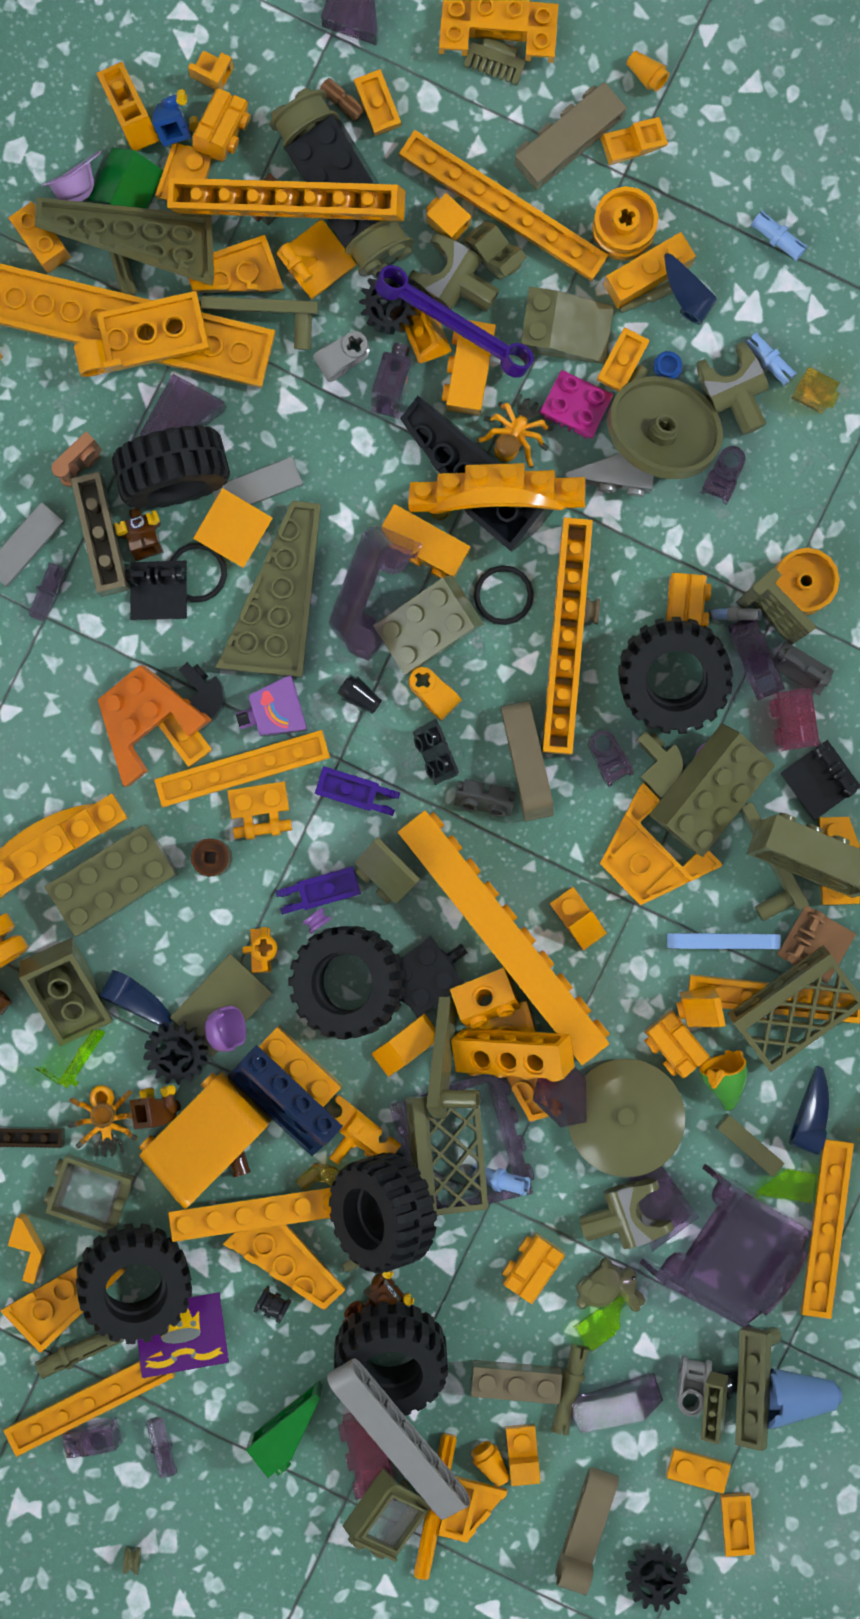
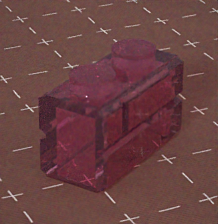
(795, 719)

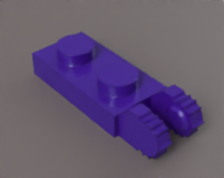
(353, 790)
(322, 890)

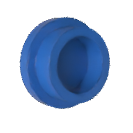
(668, 365)

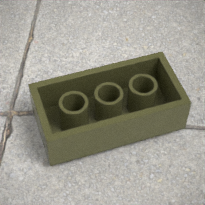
(712, 789)
(808, 853)
(111, 880)

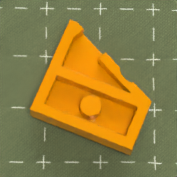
(482, 1501)

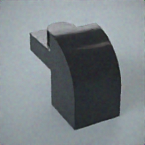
(210, 696)

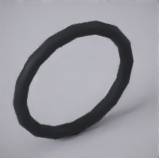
(223, 570)
(498, 620)

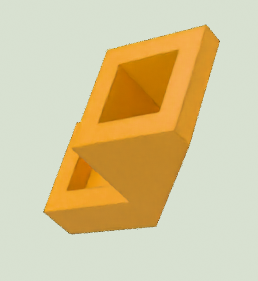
(405, 1045)
(26, 1238)

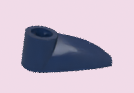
(689, 291)
(134, 998)
(811, 1120)

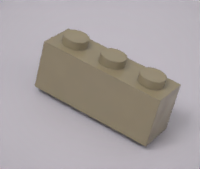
(516, 1382)

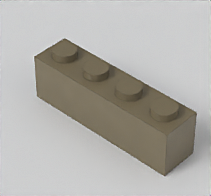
(570, 135)
(100, 534)

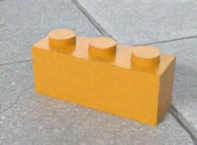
(646, 271)
(469, 374)
(438, 550)
(301, 1066)

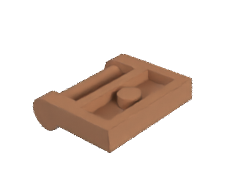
(80, 454)

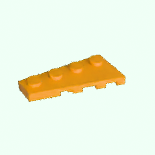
(523, 1089)
(288, 1260)

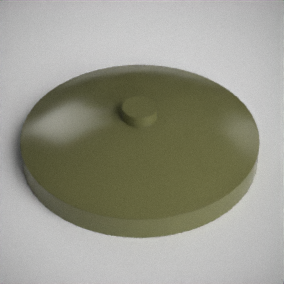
(665, 427)
(631, 1118)

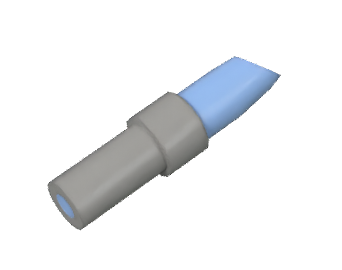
(735, 614)

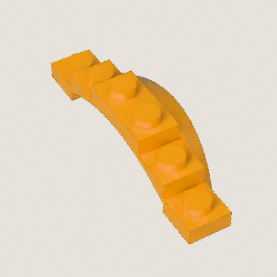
(497, 487)
(55, 838)

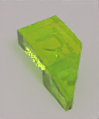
(791, 1185)
(600, 1324)

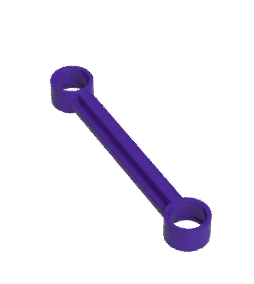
(454, 321)

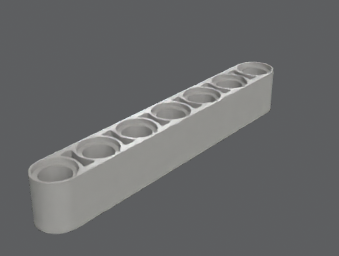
(398, 1438)

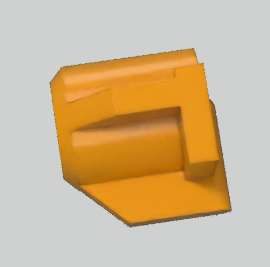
(262, 950)

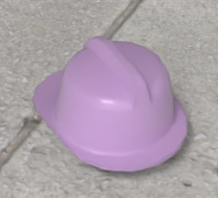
(75, 183)

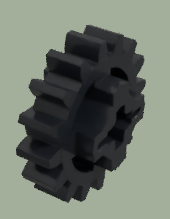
(390, 313)
(175, 1064)
(646, 1574)

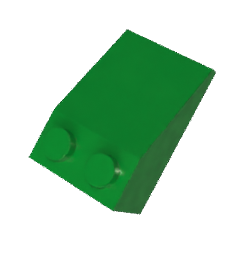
(278, 1439)

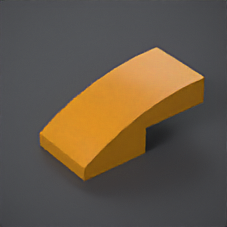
(635, 141)

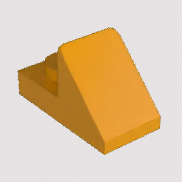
(578, 918)
(523, 1454)

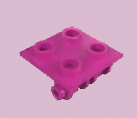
(576, 404)

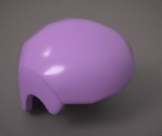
(225, 1028)

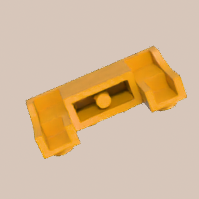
(500, 21)

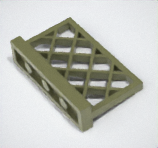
(777, 608)
(779, 992)
(421, 1153)

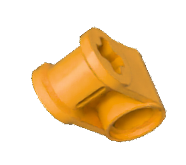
(437, 697)

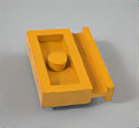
(183, 163)

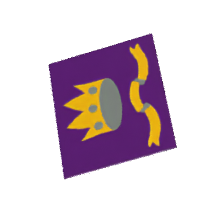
(191, 1344)

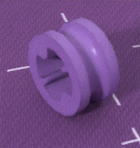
(316, 920)

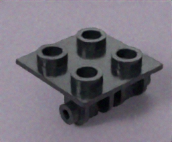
(158, 590)
(435, 751)
(820, 780)

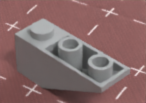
(615, 474)

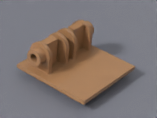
(811, 932)

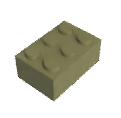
(428, 624)

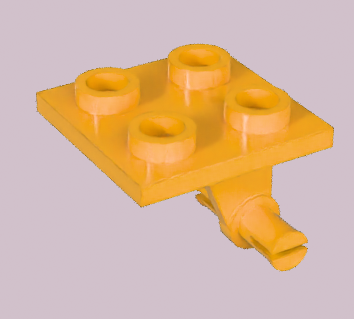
(316, 259)

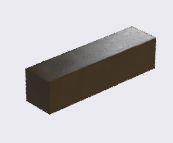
(32, 1137)

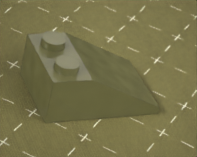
(566, 326)
(386, 871)
(64, 991)

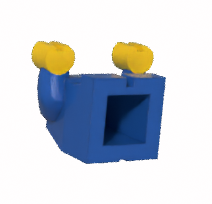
(170, 120)

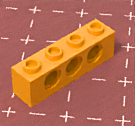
(553, 1048)

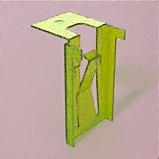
(78, 1061)

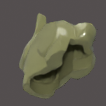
(608, 1283)

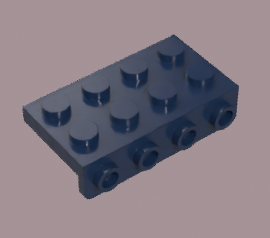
(284, 1101)

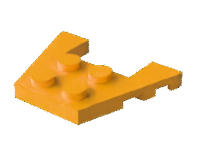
(642, 862)

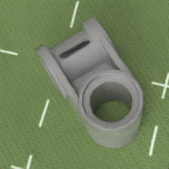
(339, 357)
(692, 1383)

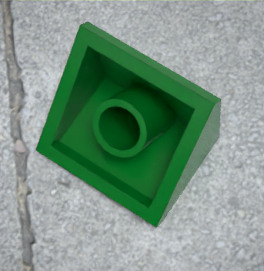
(126, 180)

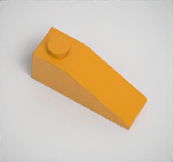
(127, 106)

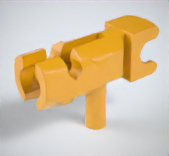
(360, 1132)

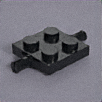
(429, 975)

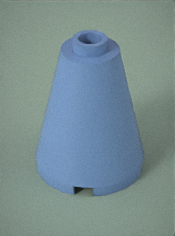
(799, 1397)

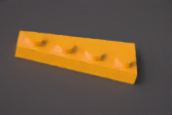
(49, 1309)

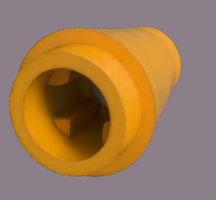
(648, 71)
(490, 1463)

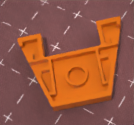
(135, 709)

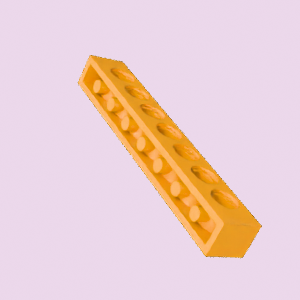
(286, 199)
(567, 636)

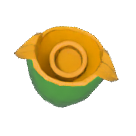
(726, 1077)

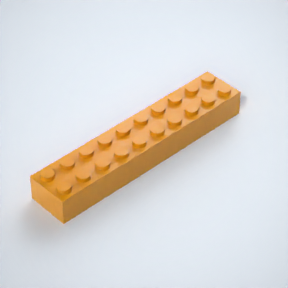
(503, 937)

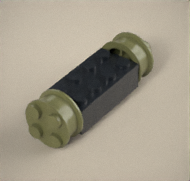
(327, 153)

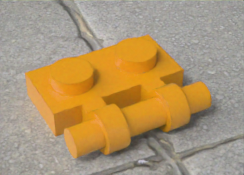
(259, 801)

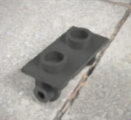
(803, 668)
(471, 798)

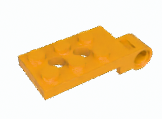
(120, 340)

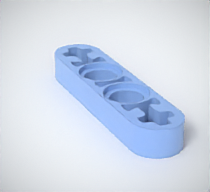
(723, 941)

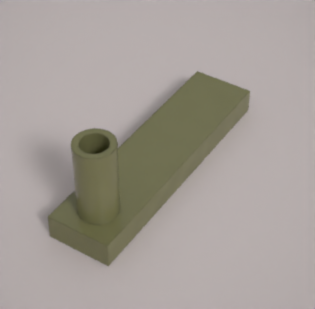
(301, 309)
(791, 893)
(439, 1095)
(754, 1386)

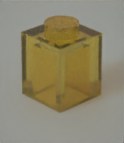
(816, 390)

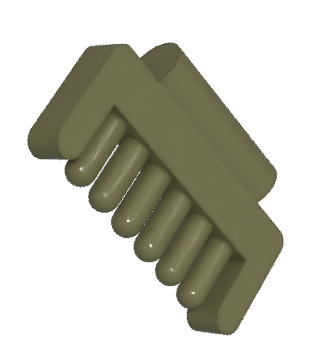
(497, 53)

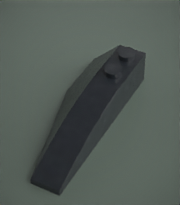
(450, 452)

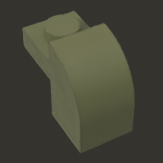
(494, 249)
(667, 764)

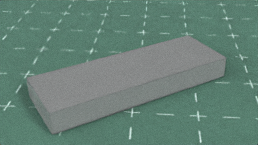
(265, 482)
(27, 542)

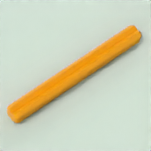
(432, 1521)

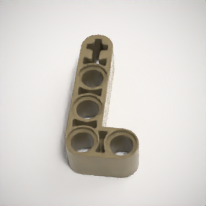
(527, 761)
(580, 1546)

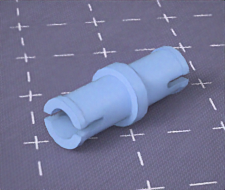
(779, 235)
(771, 359)
(501, 1180)

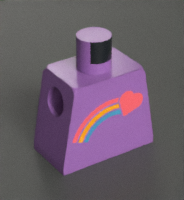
(274, 710)

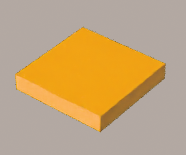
(233, 527)

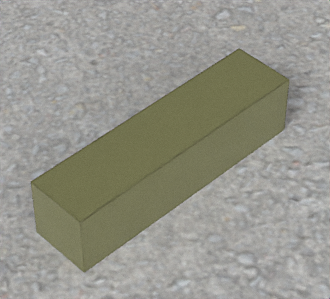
(750, 1145)
(714, 1407)

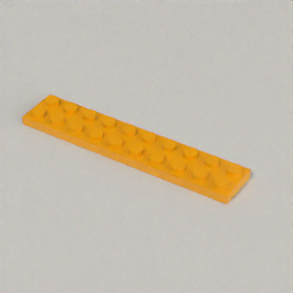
(69, 311)

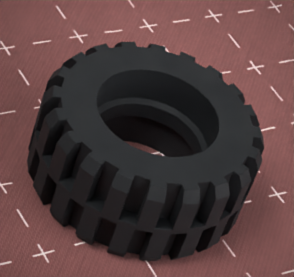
(170, 467)
(685, 711)
(310, 990)
(382, 1212)
(143, 1317)
(401, 1331)

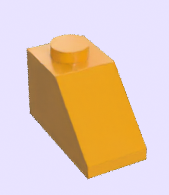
(701, 1007)

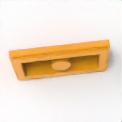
(427, 338)

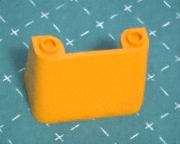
(204, 1139)

